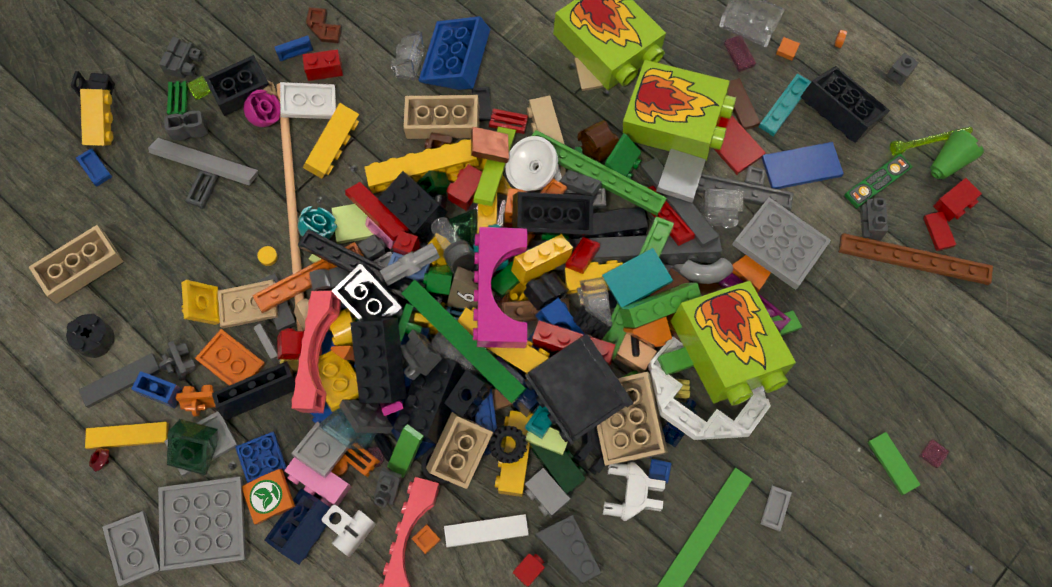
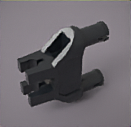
(591, 444)

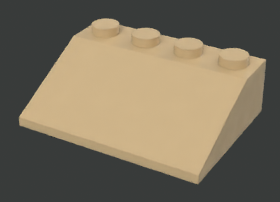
(635, 429)

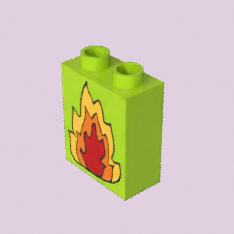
(609, 38)
(678, 110)
(733, 343)

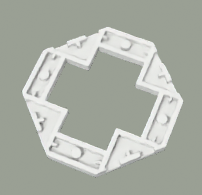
(692, 425)

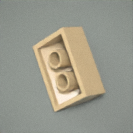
(459, 450)

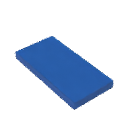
(802, 165)

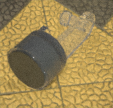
(455, 250)

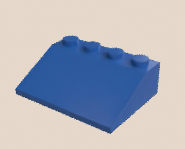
(455, 53)

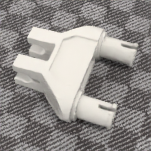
(636, 492)

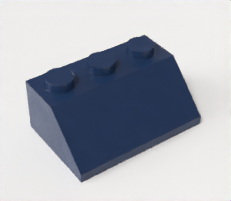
(299, 527)

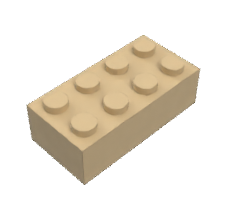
(441, 115)
(76, 264)

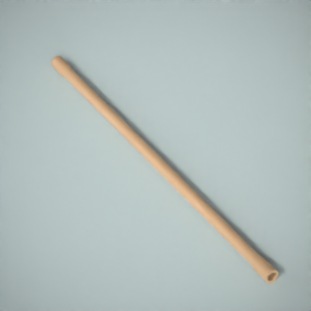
(291, 198)

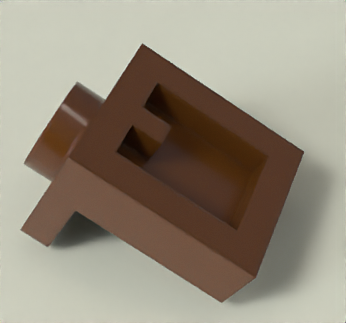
(437, 140)

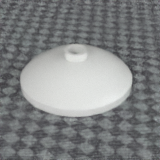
(524, 159)

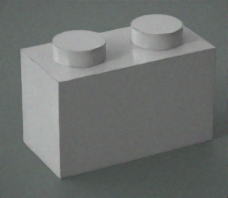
(546, 493)

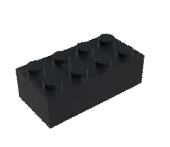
(553, 214)
(378, 360)
(425, 401)

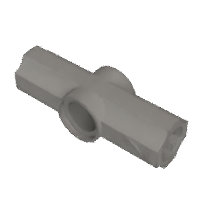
(409, 264)

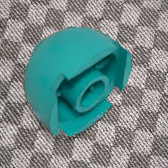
(318, 221)

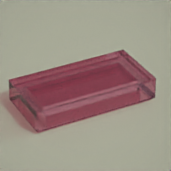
(739, 53)

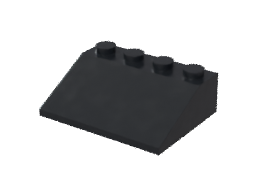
(844, 103)

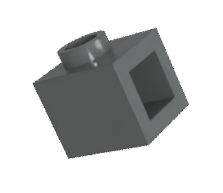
(902, 69)
(372, 248)

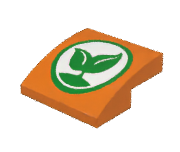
(268, 496)

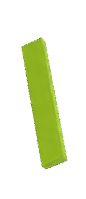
(492, 174)

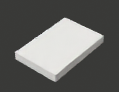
(307, 100)

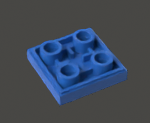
(260, 456)

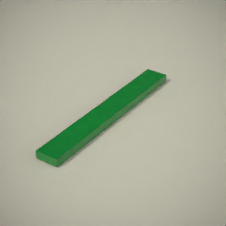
(464, 342)

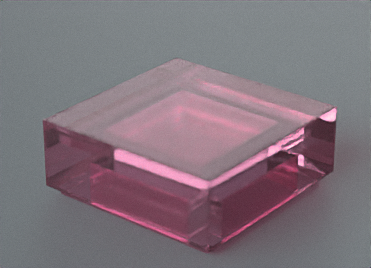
(934, 453)

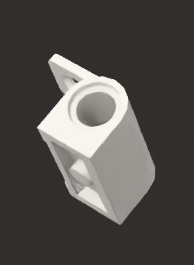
(350, 530)

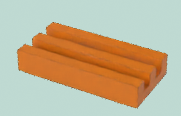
(370, 466)

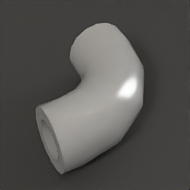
(706, 273)

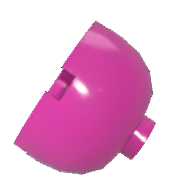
(262, 108)

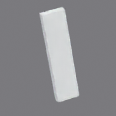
(486, 531)

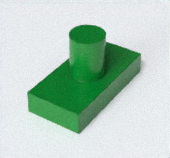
(404, 324)

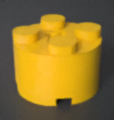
(342, 328)

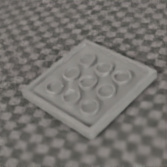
(781, 243)
(201, 524)

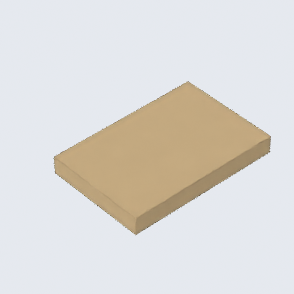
(239, 307)

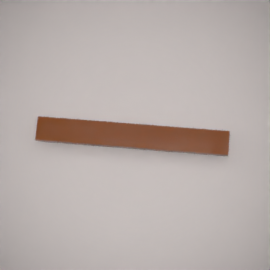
(916, 259)

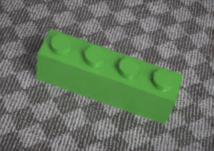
(658, 305)

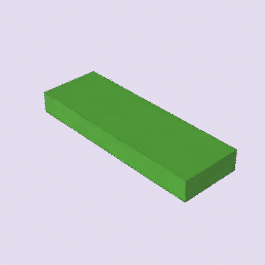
(405, 450)
(893, 463)

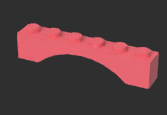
(322, 312)
(421, 499)

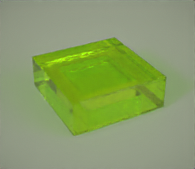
(199, 88)

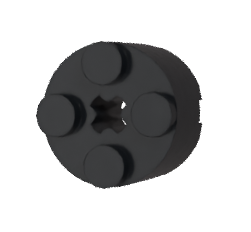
(90, 335)

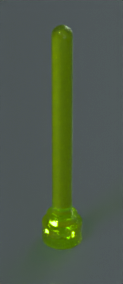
(898, 147)

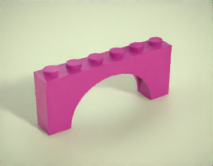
(493, 326)

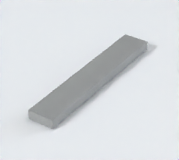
(203, 161)

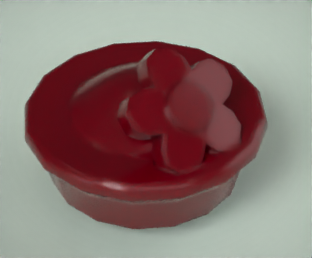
(99, 459)

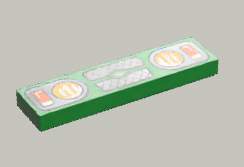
(878, 181)

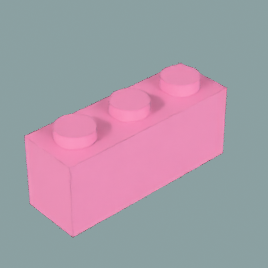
(331, 488)

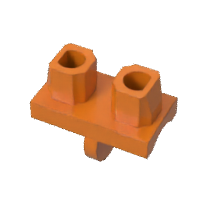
(196, 401)

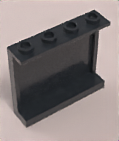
(577, 388)

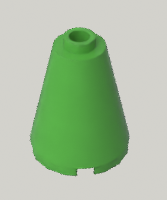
(956, 153)

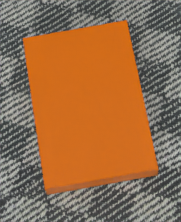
(229, 359)

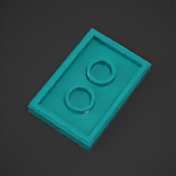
(637, 278)

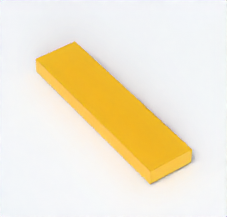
(126, 435)

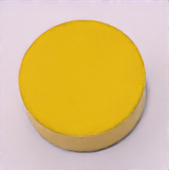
(267, 256)

